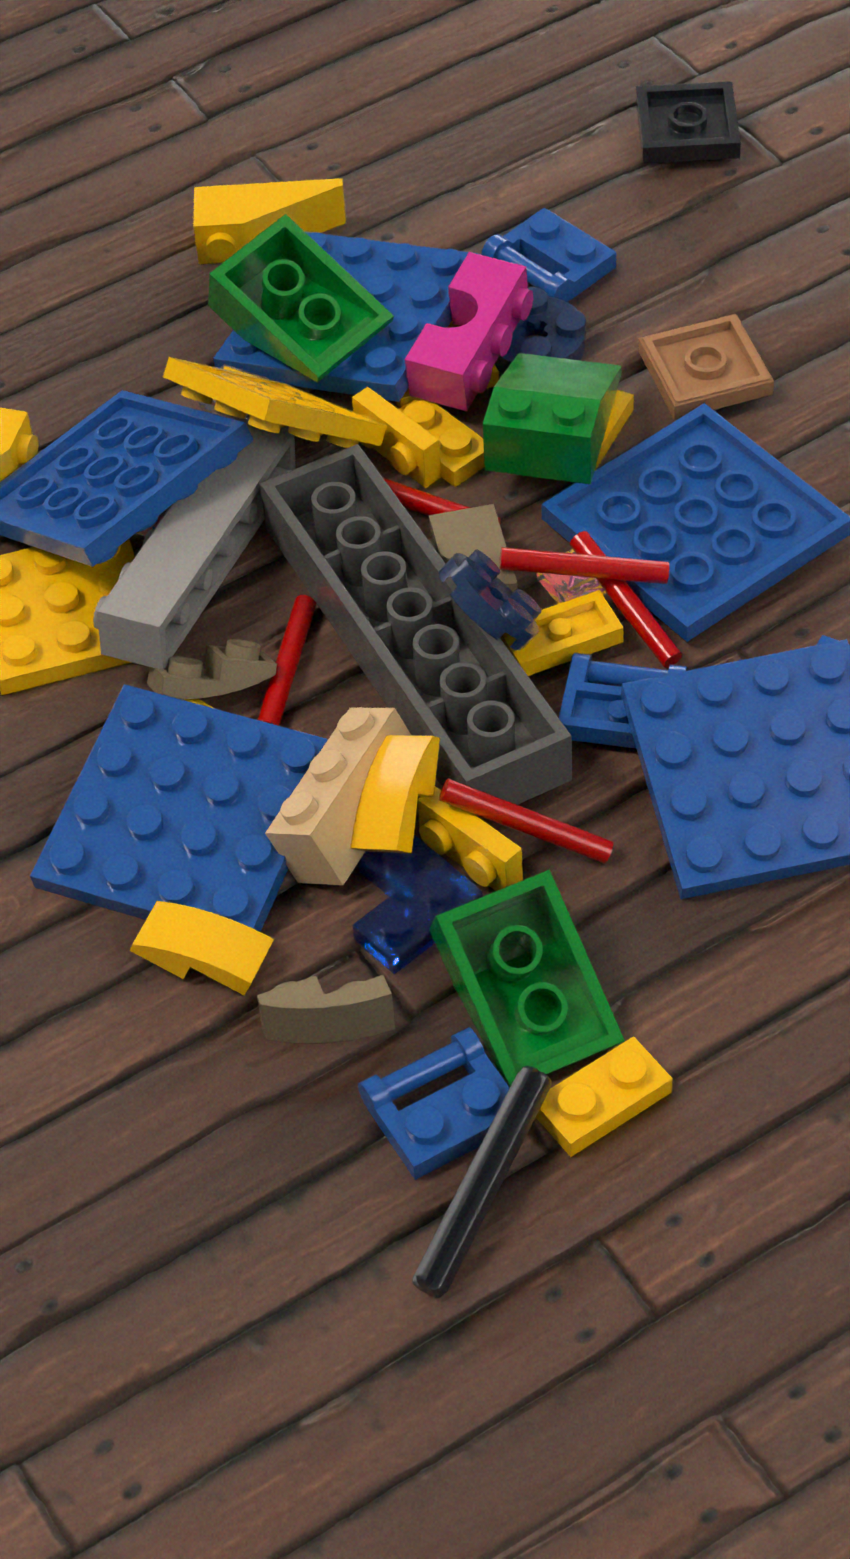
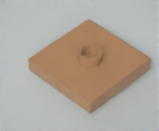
(705, 365)

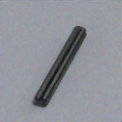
(482, 1182)

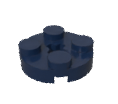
(555, 320)
(490, 600)

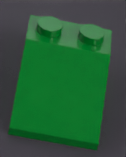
(295, 301)
(549, 417)
(526, 978)

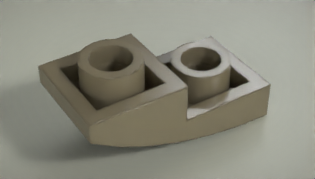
(225, 671)
(306, 1015)

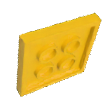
(273, 404)
(50, 616)

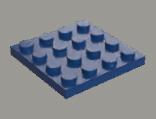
(405, 280)
(115, 475)
(707, 506)
(748, 766)
(177, 811)

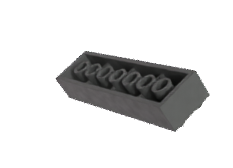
(406, 632)

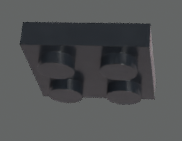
(688, 122)

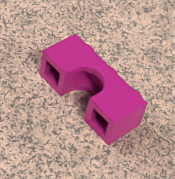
(457, 362)

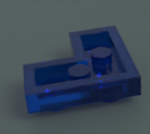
(418, 890)

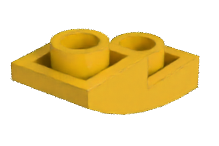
(389, 798)
(194, 938)

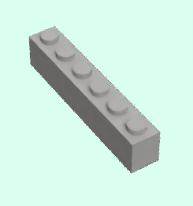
(189, 555)

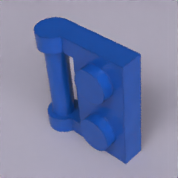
(559, 248)
(593, 700)
(445, 1121)

